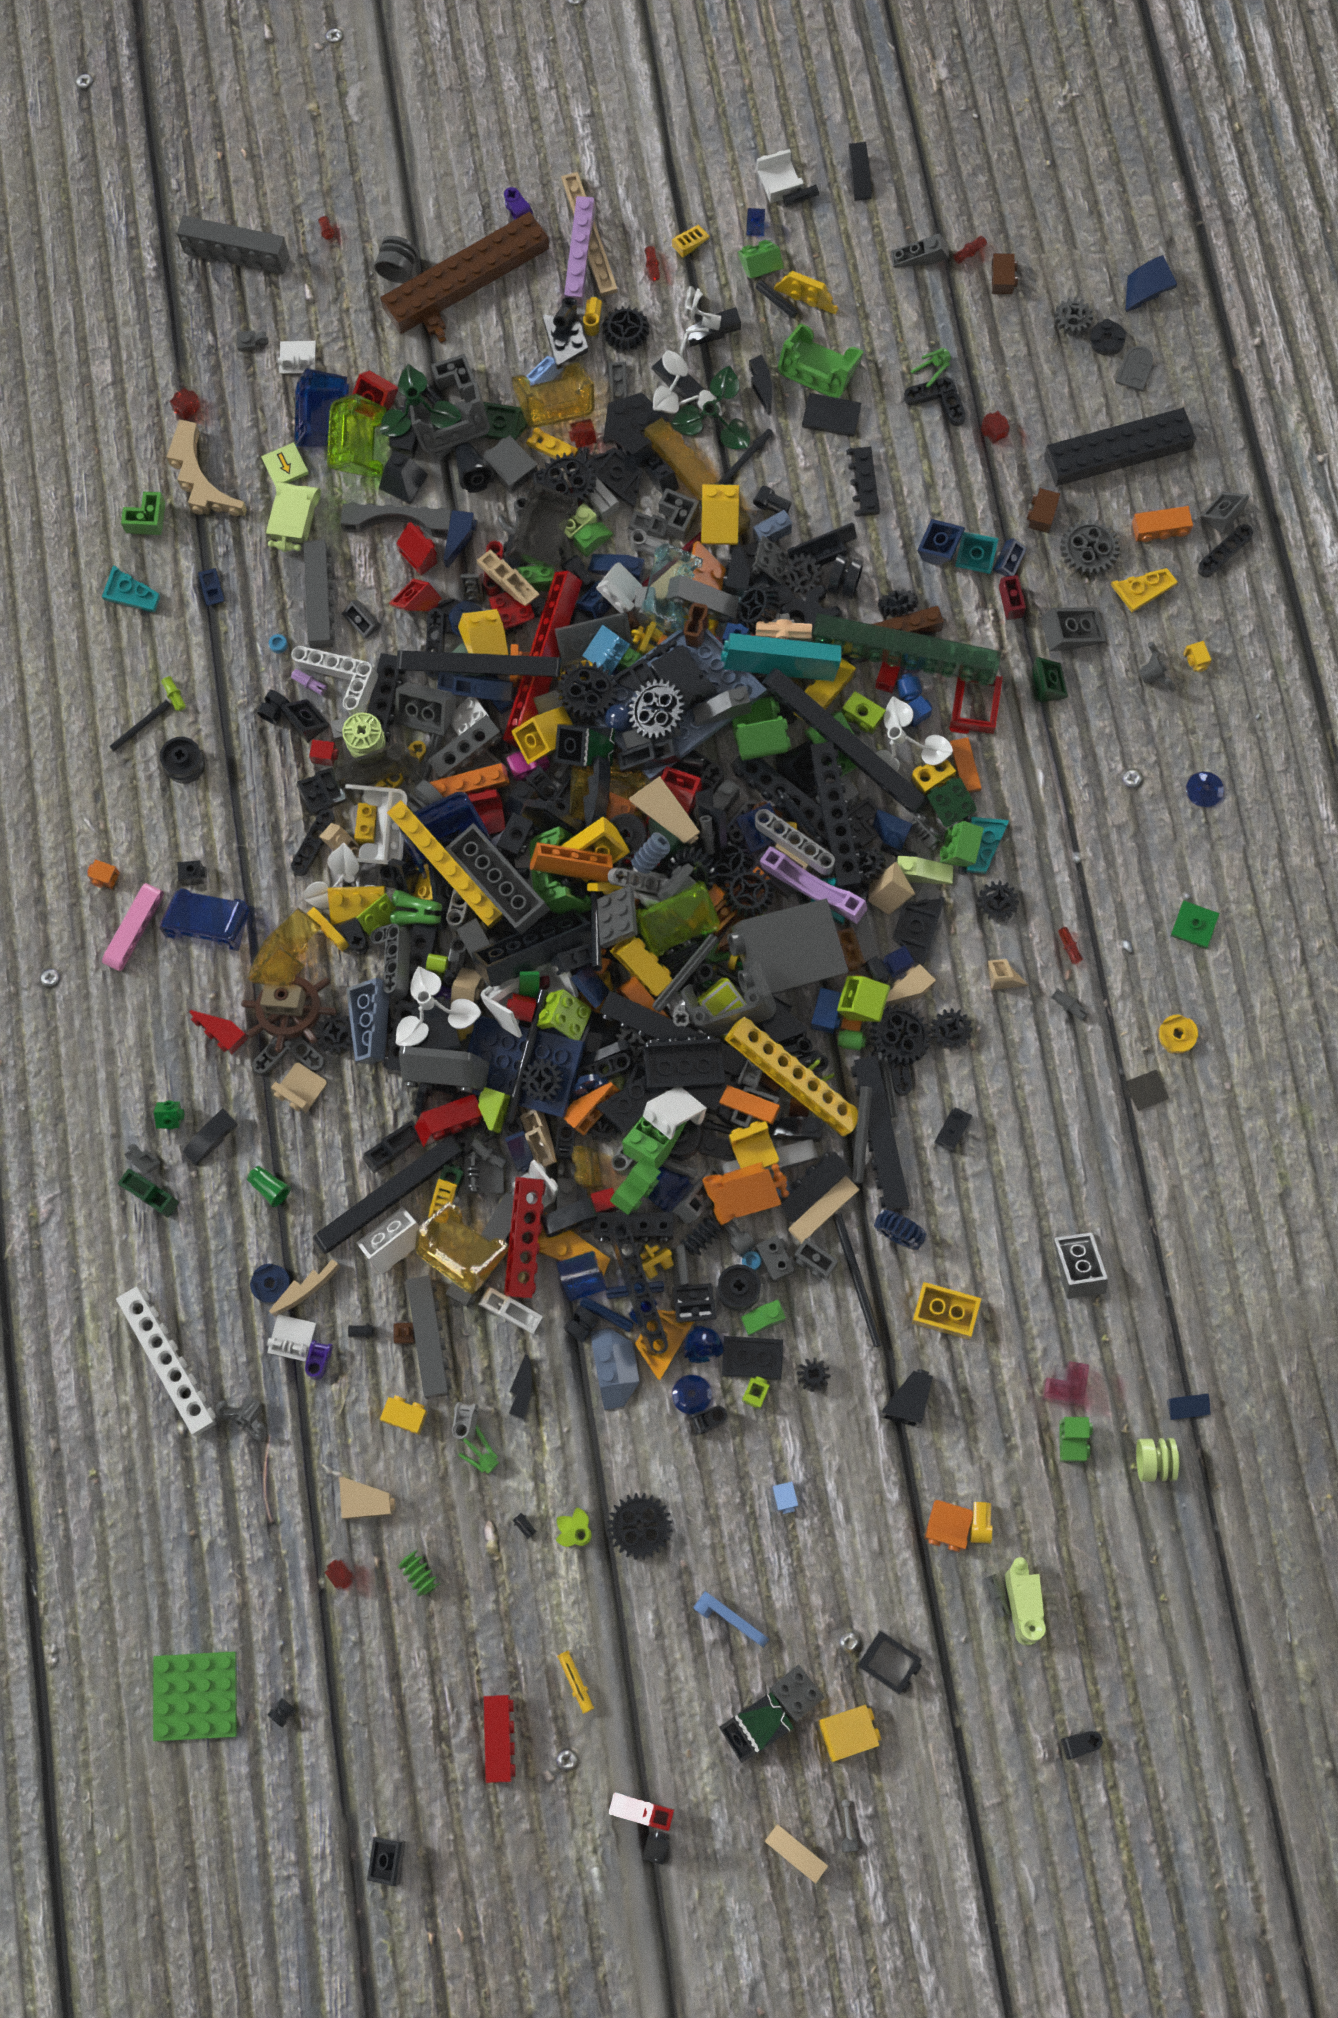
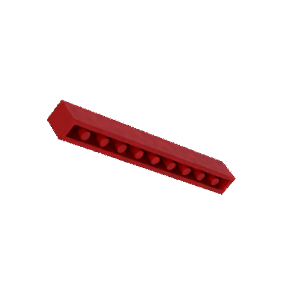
(555, 615)

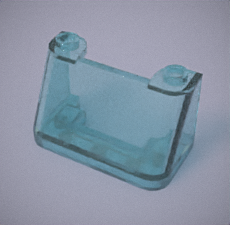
(668, 563)

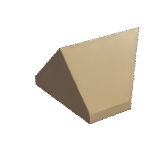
(1003, 975)

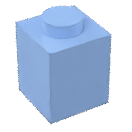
(785, 1497)

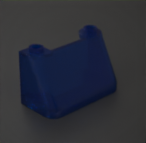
(313, 399)
(205, 918)

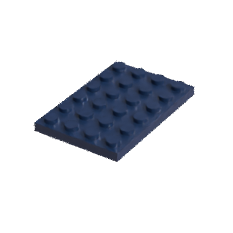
(504, 1054)

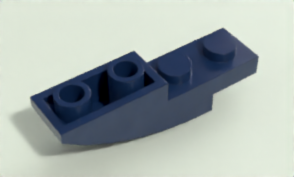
(475, 686)

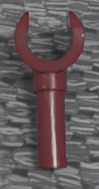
(544, 982)

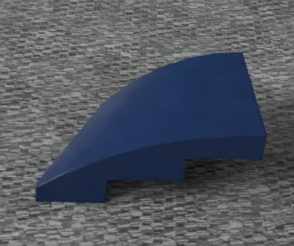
(1148, 282)

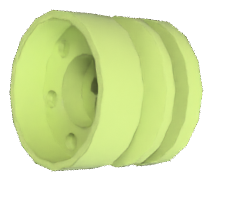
(360, 743)
(1160, 1459)

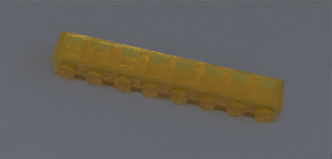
(685, 464)

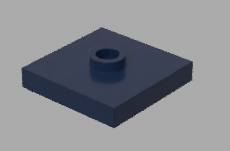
(590, 985)

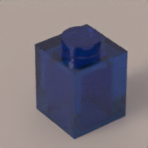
(755, 222)
(898, 961)

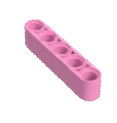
(132, 927)

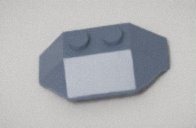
(615, 1367)

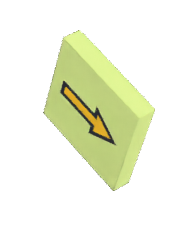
(285, 464)

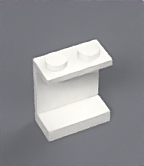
(778, 175)
(672, 1110)

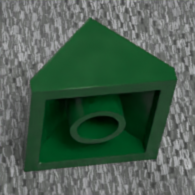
(1049, 680)

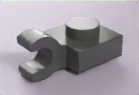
(249, 339)
(142, 1160)

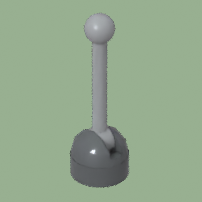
(849, 1843)

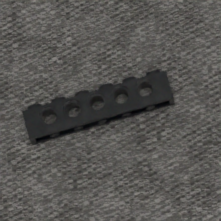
(386, 666)

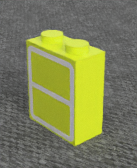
(721, 998)

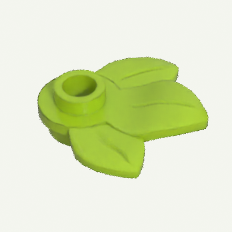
(572, 1527)

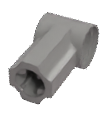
(647, 544)

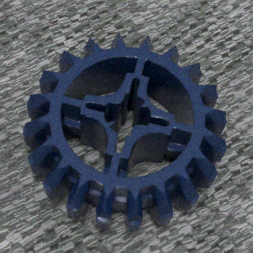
(900, 1229)

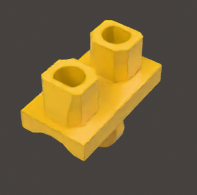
(649, 633)
(662, 1256)

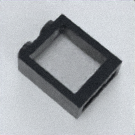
(890, 1664)

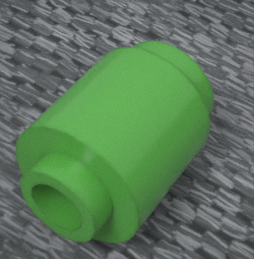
(851, 1040)

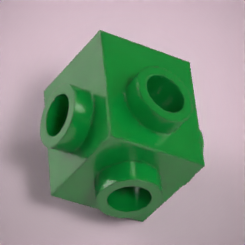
(168, 1115)

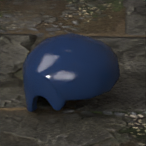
(618, 718)

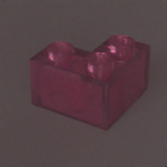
(1071, 1389)

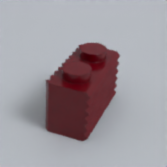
(1012, 597)

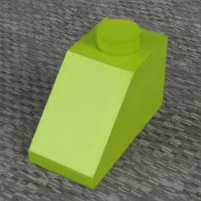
(493, 1108)

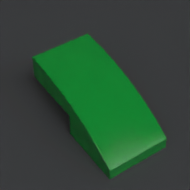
(529, 984)

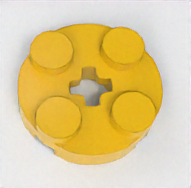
(1182, 1024)

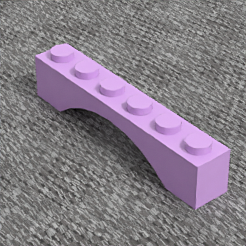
(579, 248)
(789, 872)

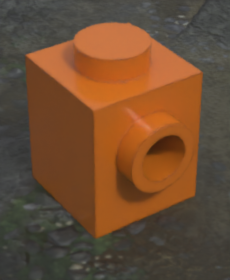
(102, 874)

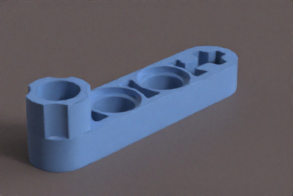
(708, 1604)

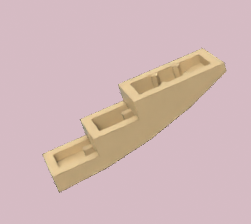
(507, 578)
(538, 1136)
(823, 1209)
(297, 1293)

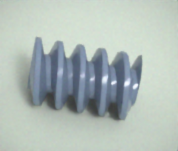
(651, 853)

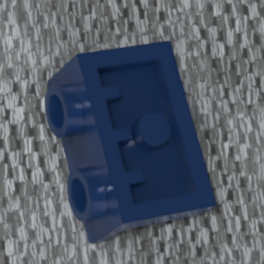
(594, 602)

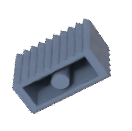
(773, 527)

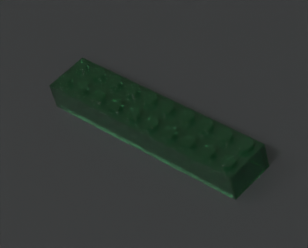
(908, 649)

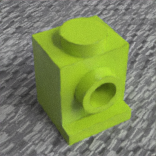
(756, 1401)

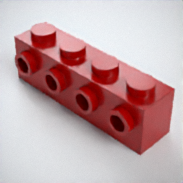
(497, 1736)

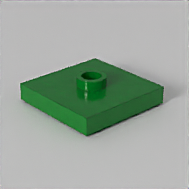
(1194, 924)

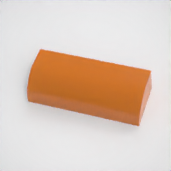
(571, 862)

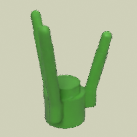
(940, 358)
(486, 1461)

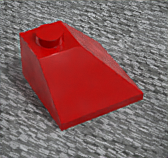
(416, 597)

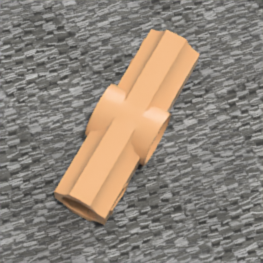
(784, 630)

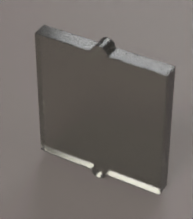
(1146, 1090)

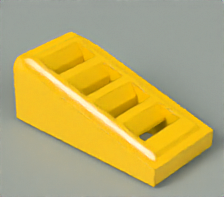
(689, 247)
(438, 1192)

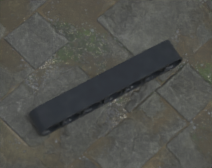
(638, 1298)

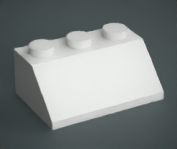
(390, 1240)

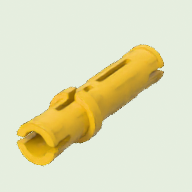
(565, 1660)

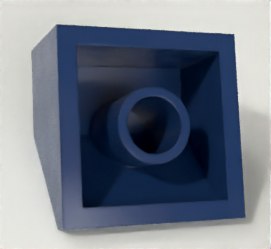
(940, 542)

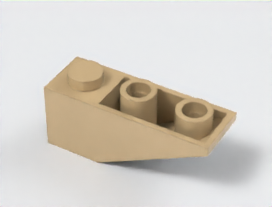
(911, 987)

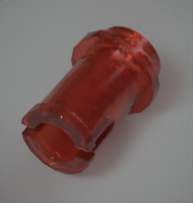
(327, 231)

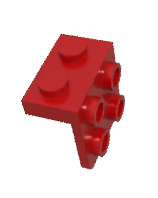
(510, 610)
(490, 809)

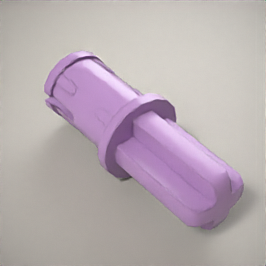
(308, 681)

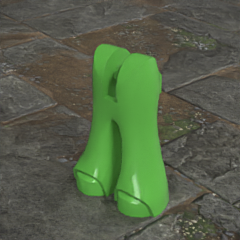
(423, 916)

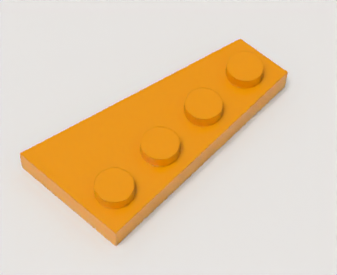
(568, 1246)

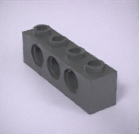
(467, 738)

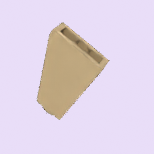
(364, 1501)

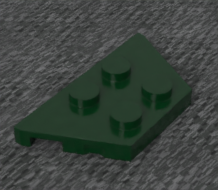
(504, 421)

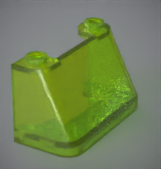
(353, 435)
(677, 919)

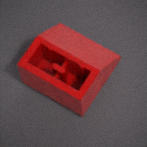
(417, 549)

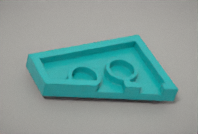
(127, 591)
(989, 843)

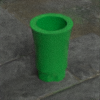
(268, 1186)

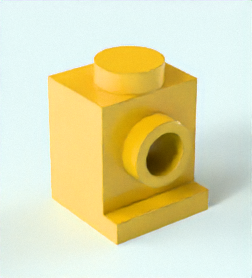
(1198, 656)

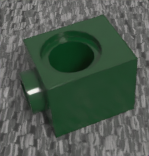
(453, 1170)

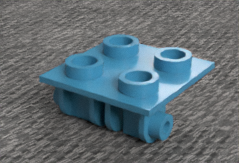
(606, 649)

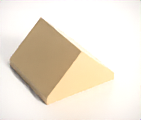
(890, 890)

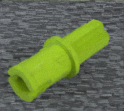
(173, 693)

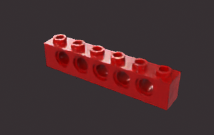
(515, 1266)

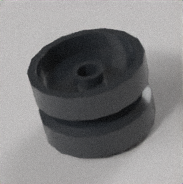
(841, 575)
(182, 760)
(636, 828)
(689, 1144)
(739, 1276)

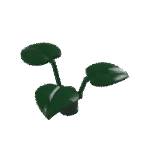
(411, 385)
(688, 418)

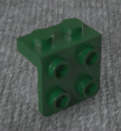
(952, 802)

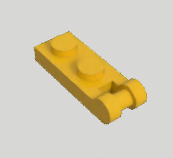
(550, 445)

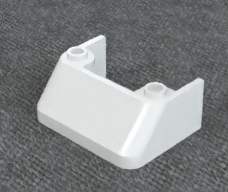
(387, 834)
(496, 997)

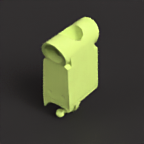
(292, 515)
(1025, 1602)

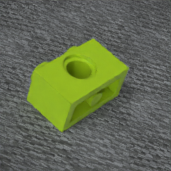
(859, 703)

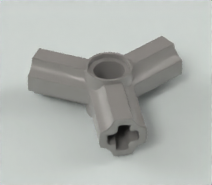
(679, 1012)

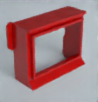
(964, 725)

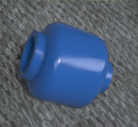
(909, 687)

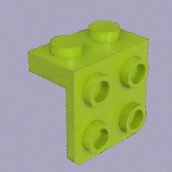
(565, 1014)

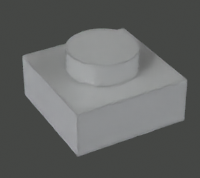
(337, 727)

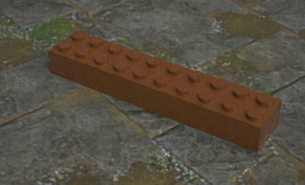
(465, 272)

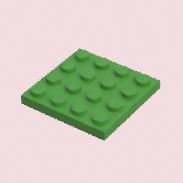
(195, 1696)

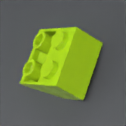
(863, 999)

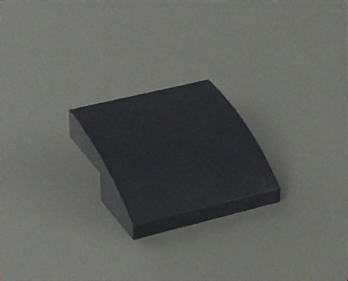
(321, 791)
(694, 1303)

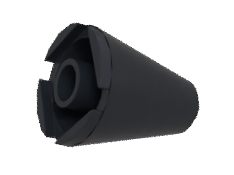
(472, 469)

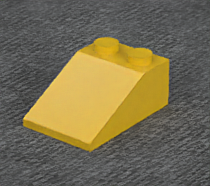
(720, 514)
(483, 632)

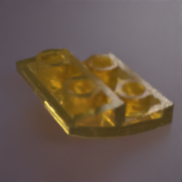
(587, 1167)

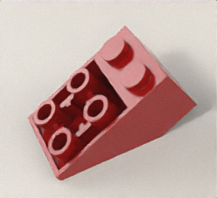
(682, 786)

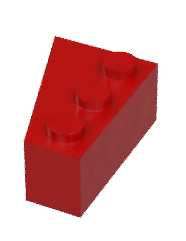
(448, 1119)

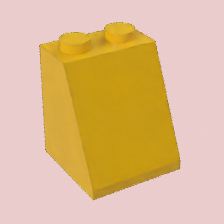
(538, 735)
(849, 1732)

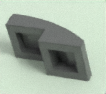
(653, 526)

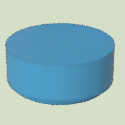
(278, 643)
(752, 1260)

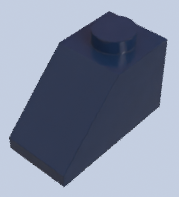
(891, 829)

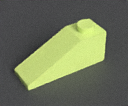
(925, 871)

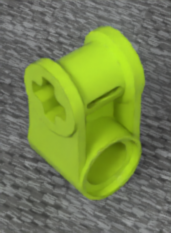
(437, 964)

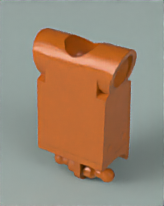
(745, 1191)

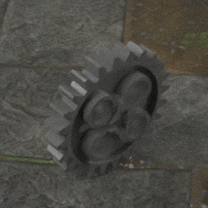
(1075, 554)

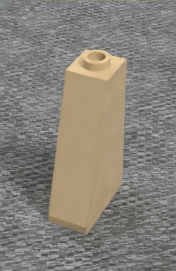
(661, 805)

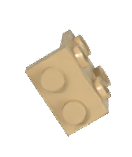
(299, 1088)

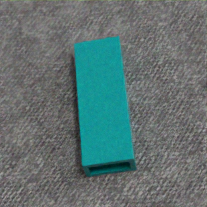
(791, 657)

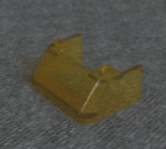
(276, 958)

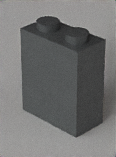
(510, 464)

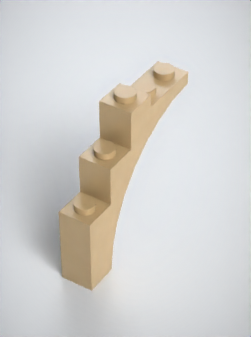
(204, 495)

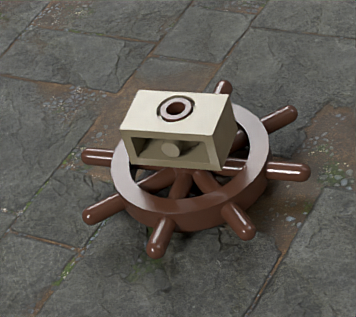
(289, 1004)

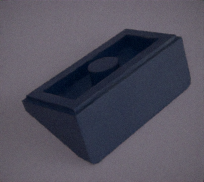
(1010, 558)
(1189, 1406)

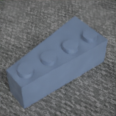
(368, 1020)

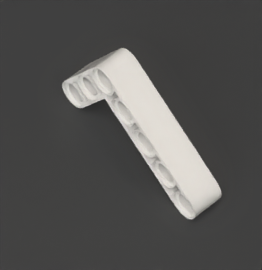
(341, 670)

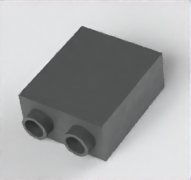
(791, 945)

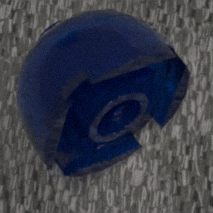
(701, 1344)

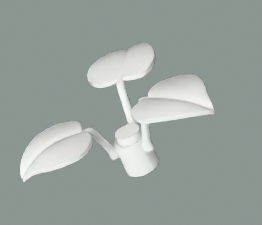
(709, 320)
(665, 399)
(900, 715)
(339, 861)
(423, 988)

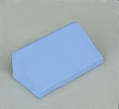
(544, 371)

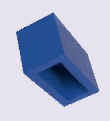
(826, 1012)

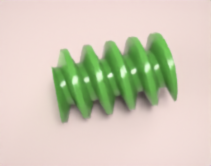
(418, 1574)

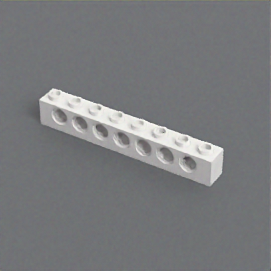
(129, 1302)

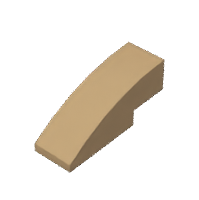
(796, 1853)

